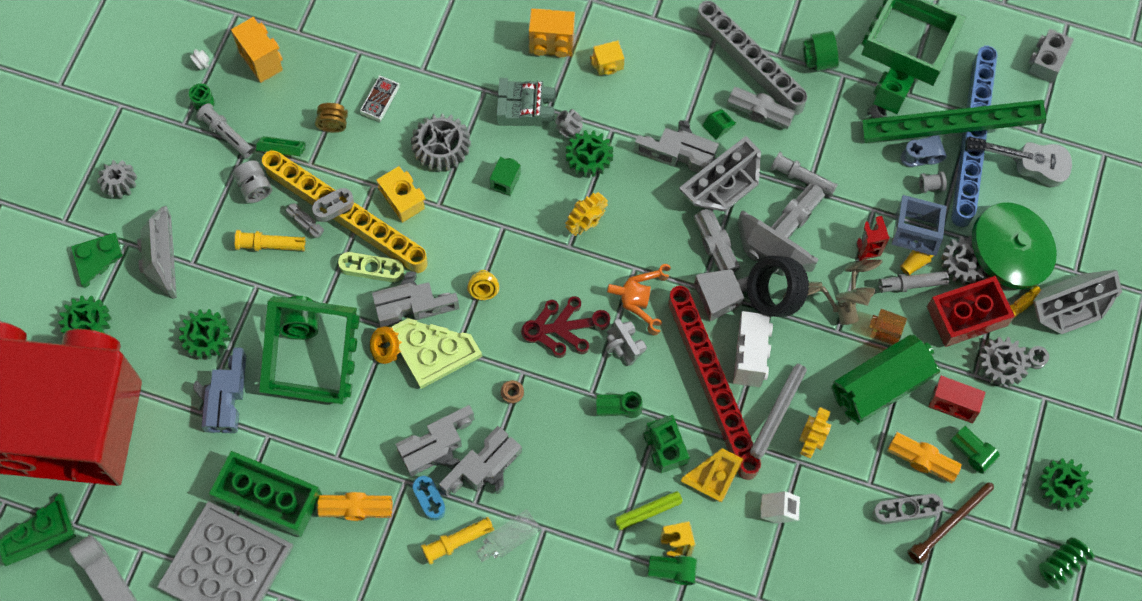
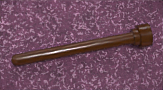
(920, 552)

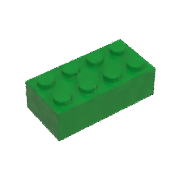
(265, 493)

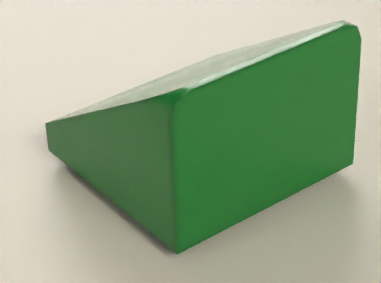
(718, 123)
(665, 432)

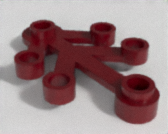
(563, 327)

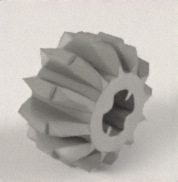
(120, 171)

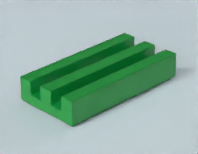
(283, 146)

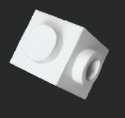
(780, 507)

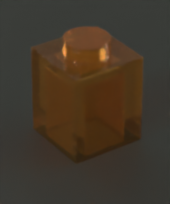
(887, 326)

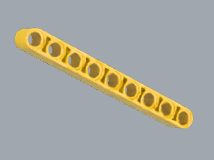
(350, 219)

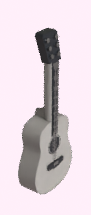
(1046, 163)

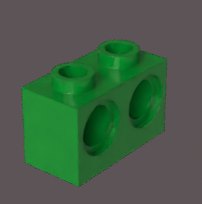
(892, 90)
(679, 450)

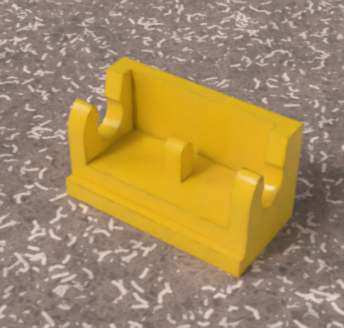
(678, 536)

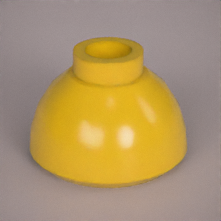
(483, 285)

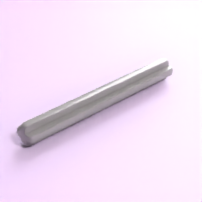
(778, 411)

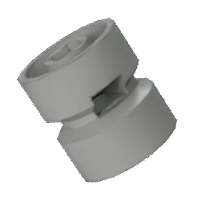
(252, 181)

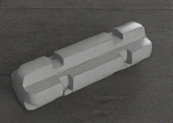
(304, 220)

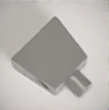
(720, 292)

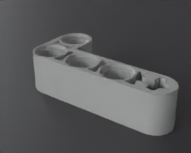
(101, 570)

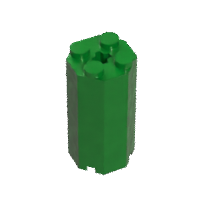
(885, 378)

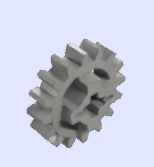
(963, 263)
(1014, 368)

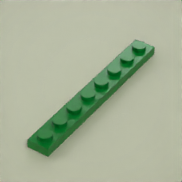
(954, 121)

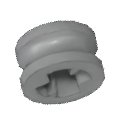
(1038, 350)

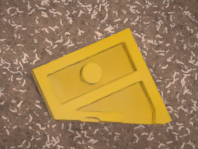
(714, 474)

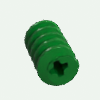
(1064, 560)

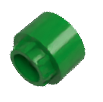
(821, 51)
(299, 323)

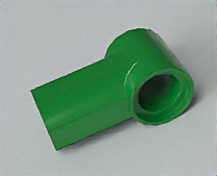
(616, 405)
(979, 454)
(679, 569)

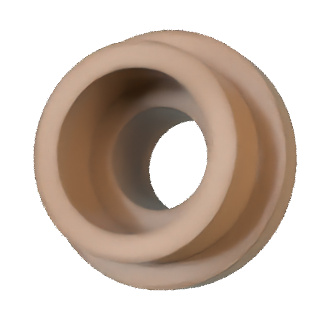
(512, 385)

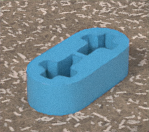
(424, 501)

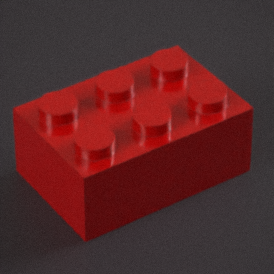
(970, 311)

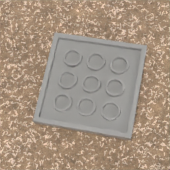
(225, 560)

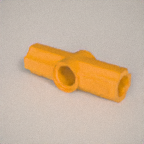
(924, 457)
(355, 506)

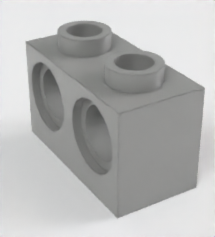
(1052, 56)

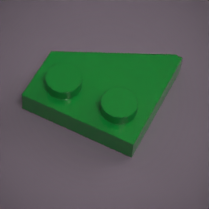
(96, 256)

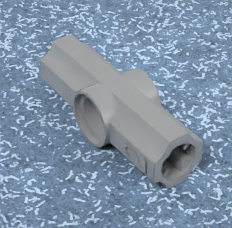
(761, 107)
(799, 210)
(716, 240)

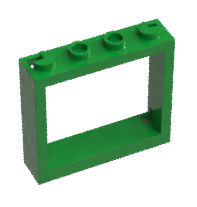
(903, 62)
(270, 350)

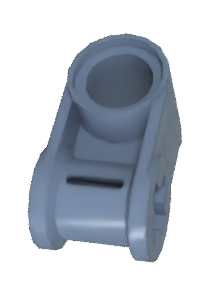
(923, 152)

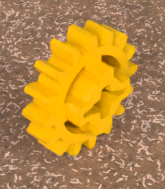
(586, 213)
(815, 432)

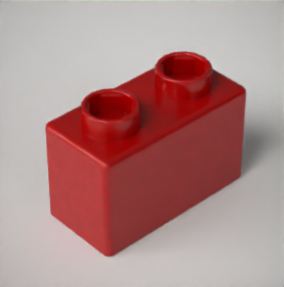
(66, 406)

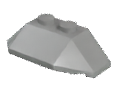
(725, 178)
(763, 241)
(158, 252)
(1077, 300)

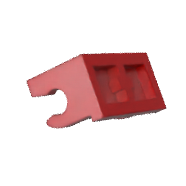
(875, 240)
(957, 399)

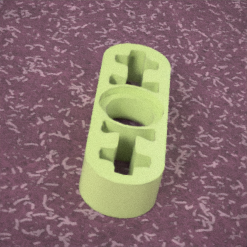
(388, 263)

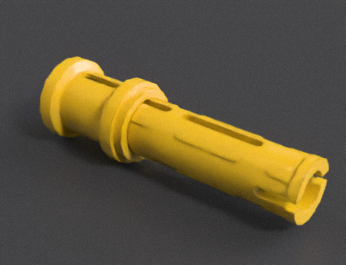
(258, 241)
(447, 544)

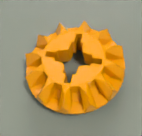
(378, 338)

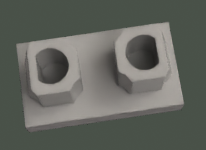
(623, 344)

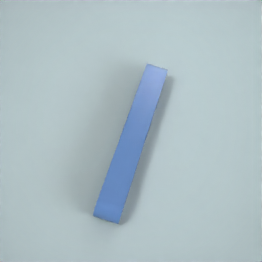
(970, 163)

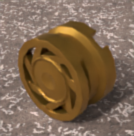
(331, 117)

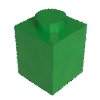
(505, 175)

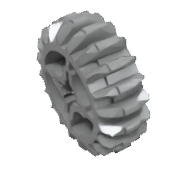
(445, 131)

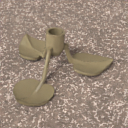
(847, 300)

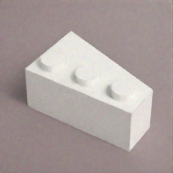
(752, 349)

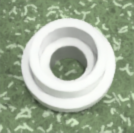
(200, 59)

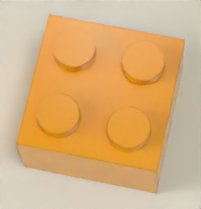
(551, 32)
(257, 49)

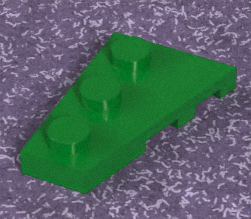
(43, 531)

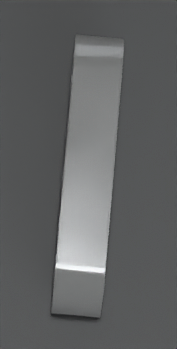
(889, 505)

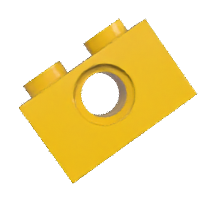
(403, 205)

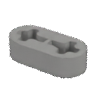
(333, 204)

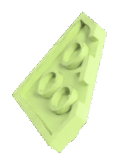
(434, 350)

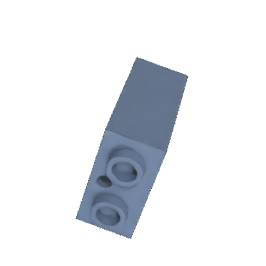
(906, 234)

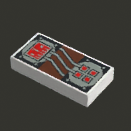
(379, 98)

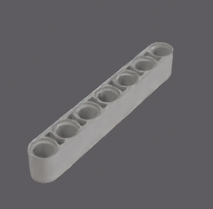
(748, 47)

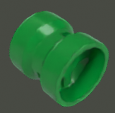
(200, 95)

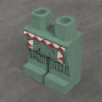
(523, 103)

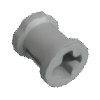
(932, 182)

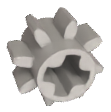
(569, 123)

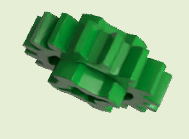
(590, 144)
(85, 310)
(213, 328)
(1071, 476)

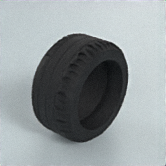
(796, 286)

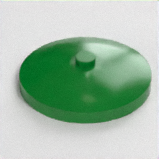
(1014, 245)

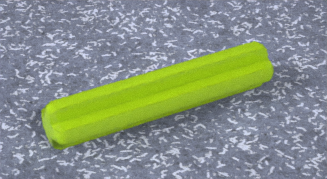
(648, 510)

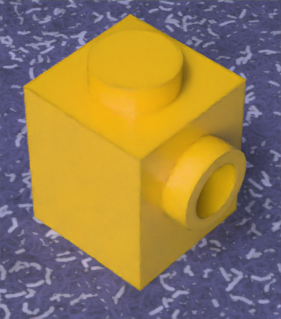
(607, 58)

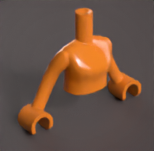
(636, 295)

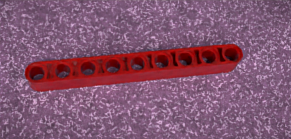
(712, 370)

